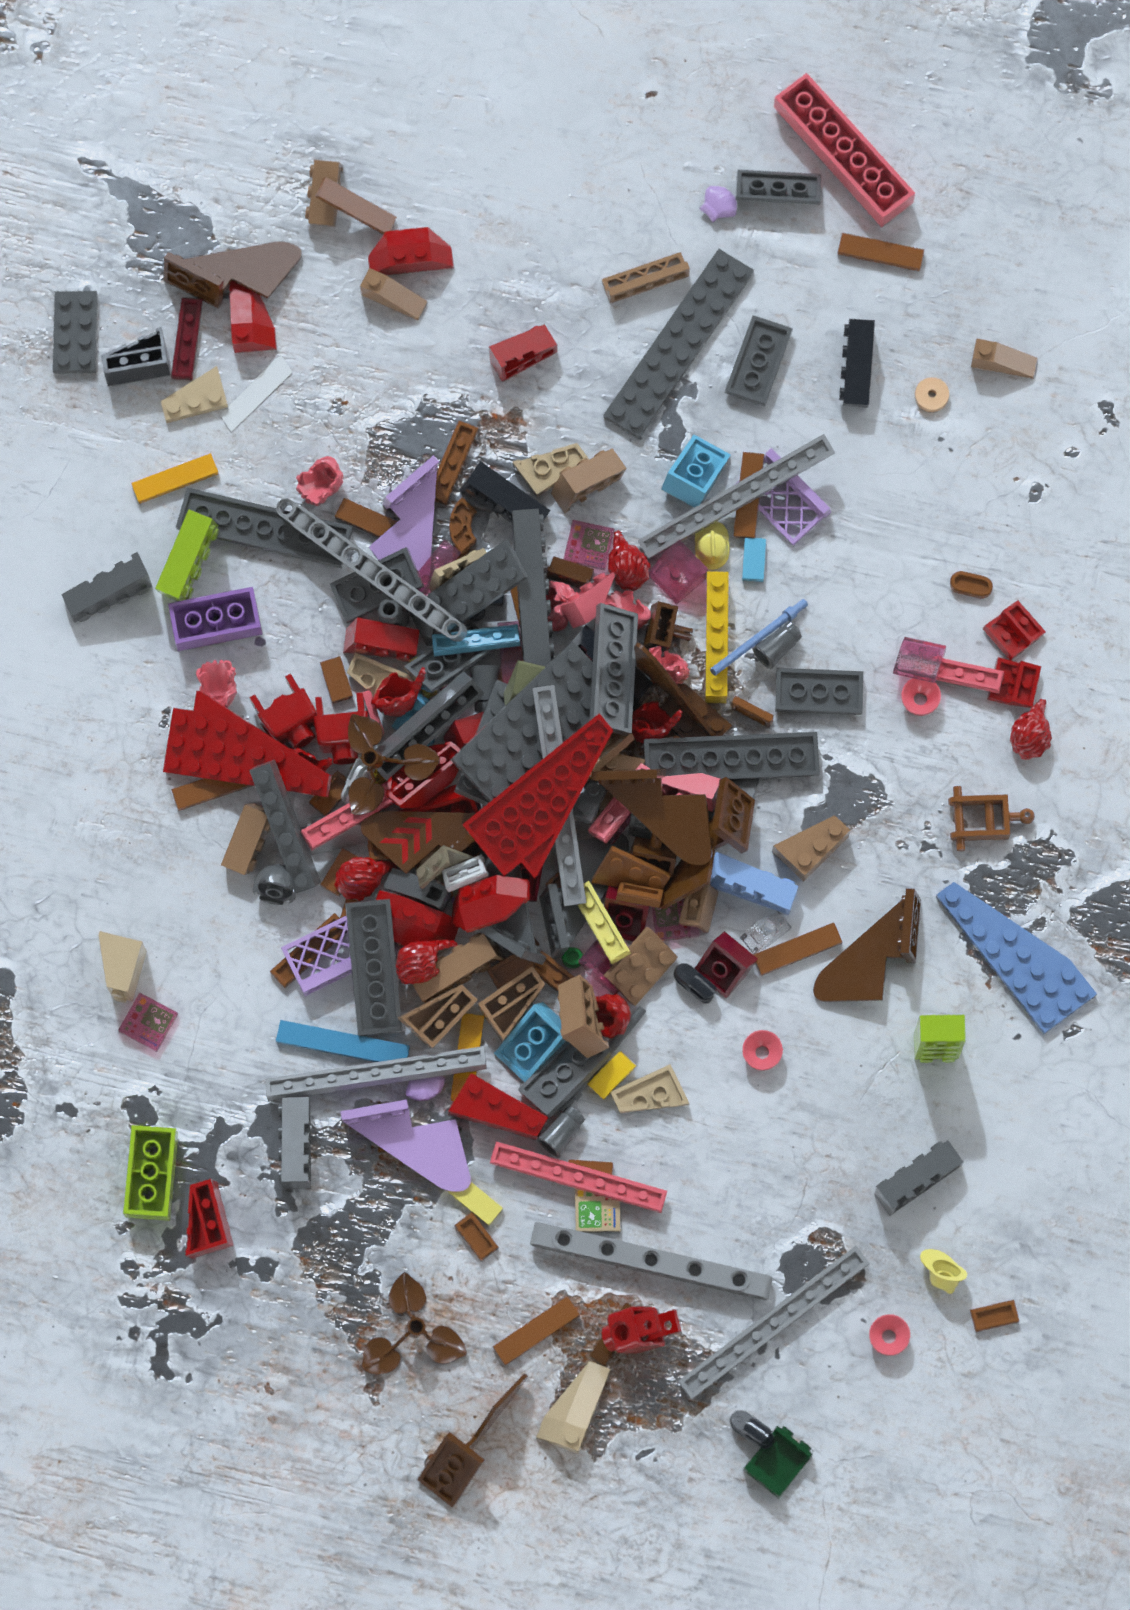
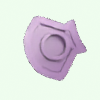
(719, 203)
(425, 1088)

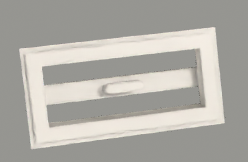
(465, 876)

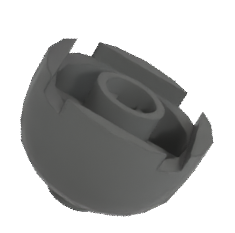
(274, 885)

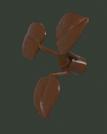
(363, 735)
(409, 1296)

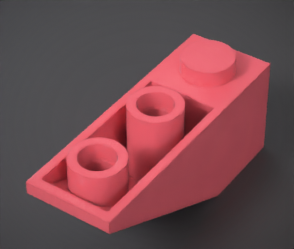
(582, 606)
(692, 784)

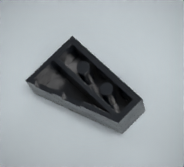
(138, 360)

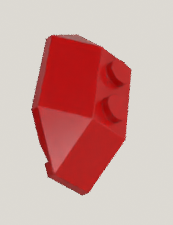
(410, 252)
(415, 794)
(488, 902)
(417, 921)

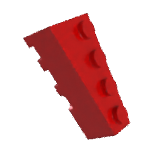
(492, 1107)

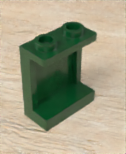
(779, 1464)

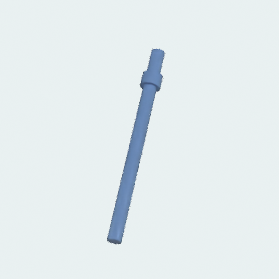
(787, 615)

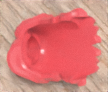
(320, 481)
(557, 595)
(625, 601)
(672, 663)
(218, 681)

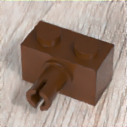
(662, 627)
(655, 853)

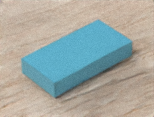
(754, 559)

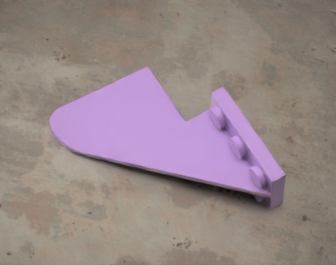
(414, 506)
(428, 1149)

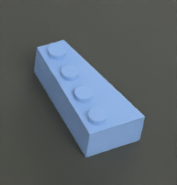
(752, 884)

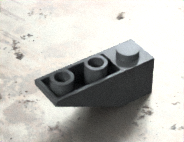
(407, 885)

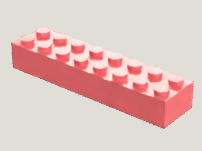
(844, 150)

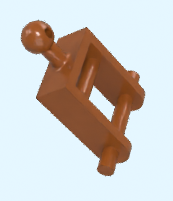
(990, 833)

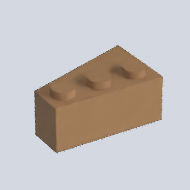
(320, 212)
(437, 1016)

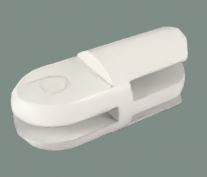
(357, 771)

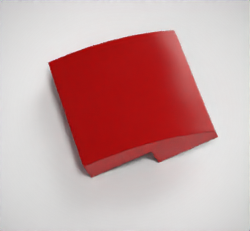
(1014, 630)
(1018, 683)

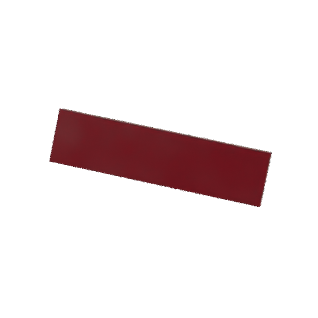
(187, 339)

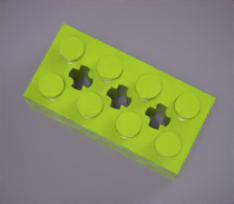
(187, 556)
(939, 1037)
(140, 1162)

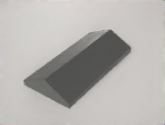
(778, 187)
(443, 668)

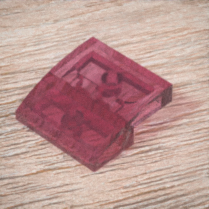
(919, 659)

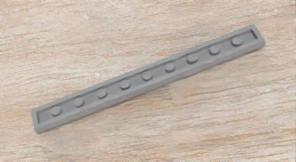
(736, 496)
(566, 842)
(376, 1073)
(773, 1322)

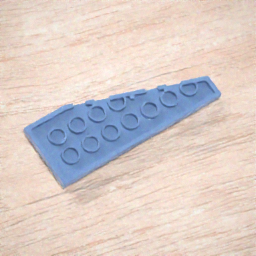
(1033, 971)

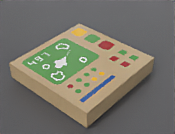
(596, 1213)

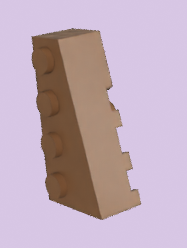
(460, 965)

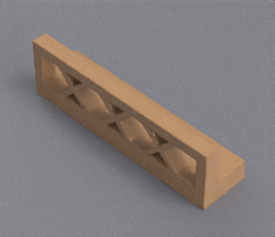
(646, 282)

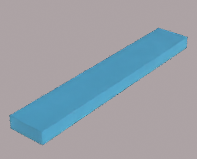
(339, 1042)

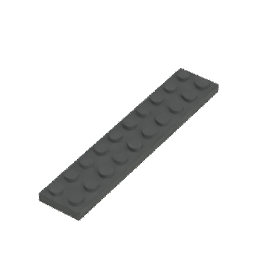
(678, 343)

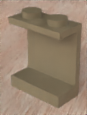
(439, 861)

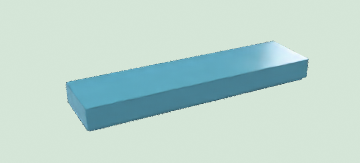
(477, 640)

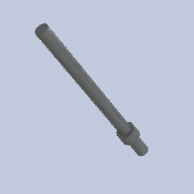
(638, 1014)

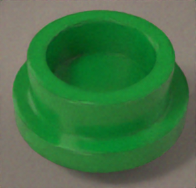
(571, 958)

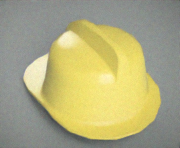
(712, 545)
(943, 1270)

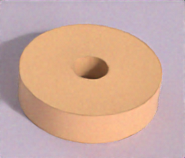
(928, 403)

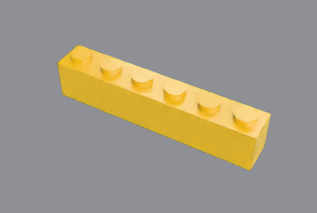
(716, 635)

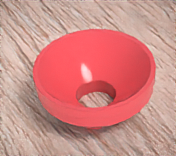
(928, 689)
(765, 1039)
(892, 1323)

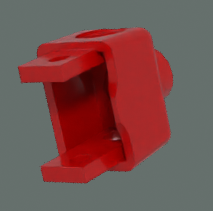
(288, 716)
(333, 731)
(635, 1322)

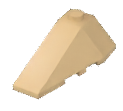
(572, 1413)

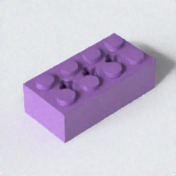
(212, 632)

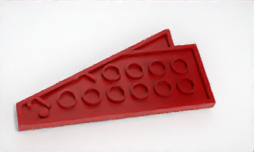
(224, 747)
(532, 811)

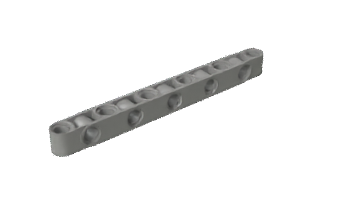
(371, 569)
(633, 1257)

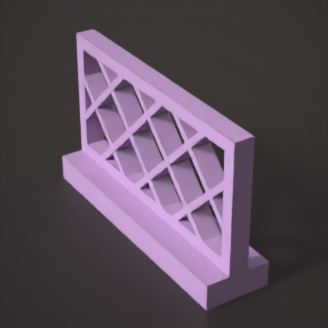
(805, 493)
(325, 976)

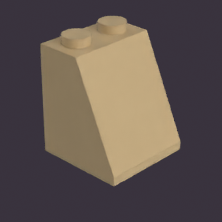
(121, 964)

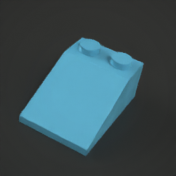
(695, 471)
(532, 1041)

